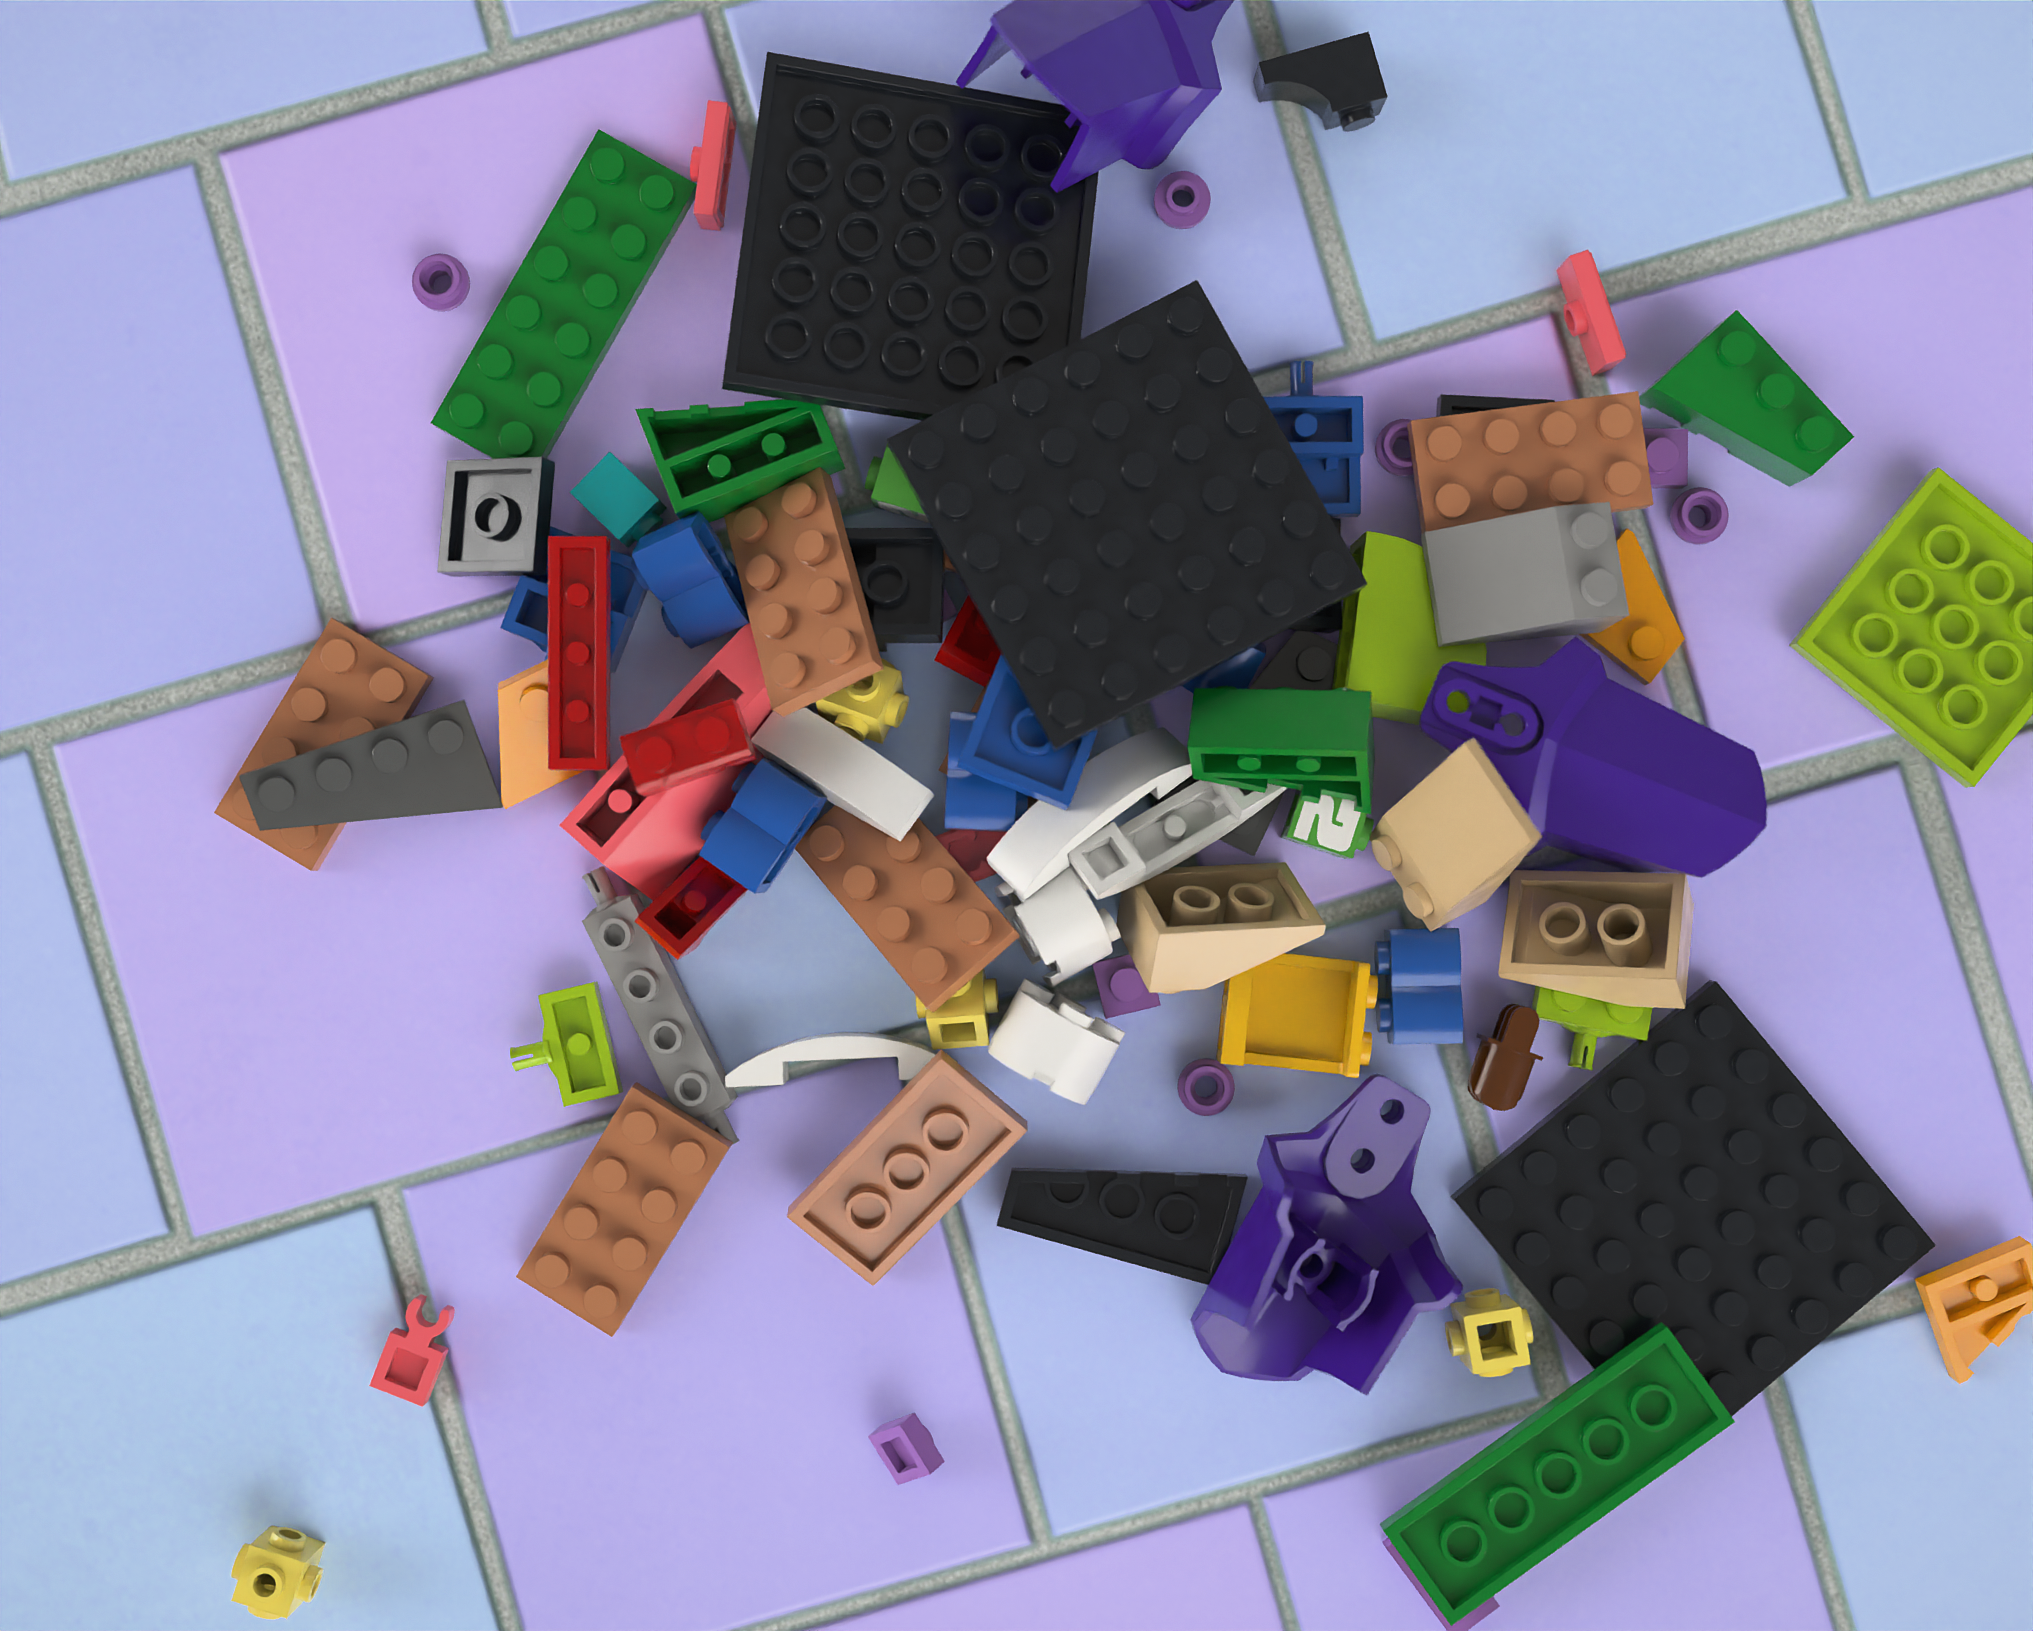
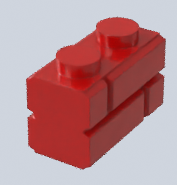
(687, 747)

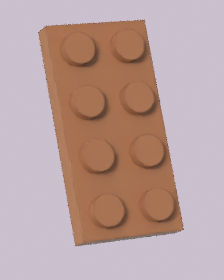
(1530, 460)
(802, 593)
(337, 694)
(909, 902)
(907, 1168)
(624, 1209)

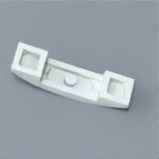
(1110, 783)
(1164, 835)
(772, 1065)

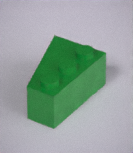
(1750, 403)
(736, 453)
(1286, 740)

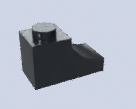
(1332, 80)

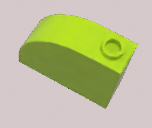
(1391, 632)

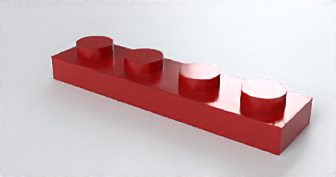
(579, 652)

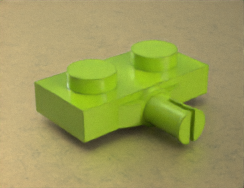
(1589, 1021)
(574, 1045)

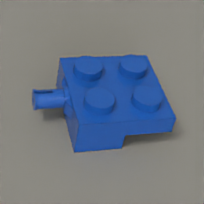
(1325, 439)
(529, 606)

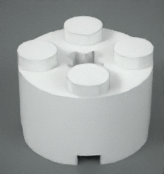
(1060, 925)
(1055, 1042)

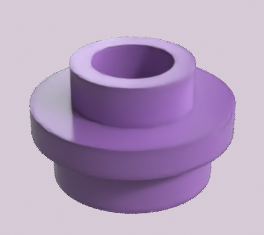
(1177, 216)
(429, 270)
(1384, 448)
(1714, 509)
(1218, 1100)

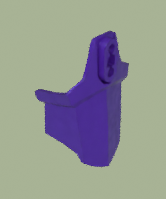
(1120, 66)
(1605, 764)
(1330, 1250)

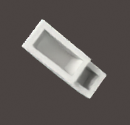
(843, 770)

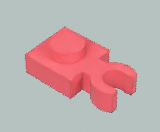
(412, 1358)

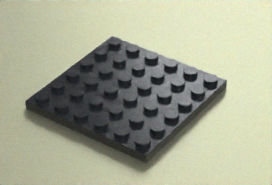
(903, 241)
(1126, 515)
(1697, 1198)

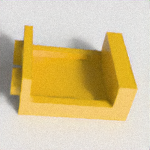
(1298, 1015)

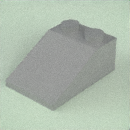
(1526, 576)

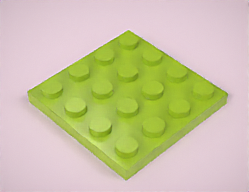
(1936, 628)

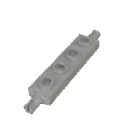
(658, 1006)

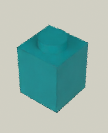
(619, 500)

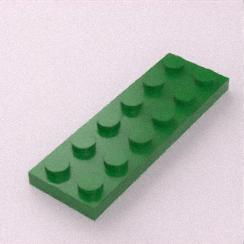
(566, 302)
(1557, 1473)

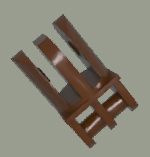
(1505, 1059)

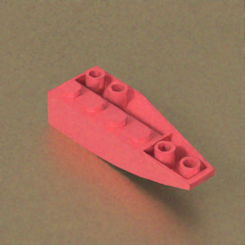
(659, 835)

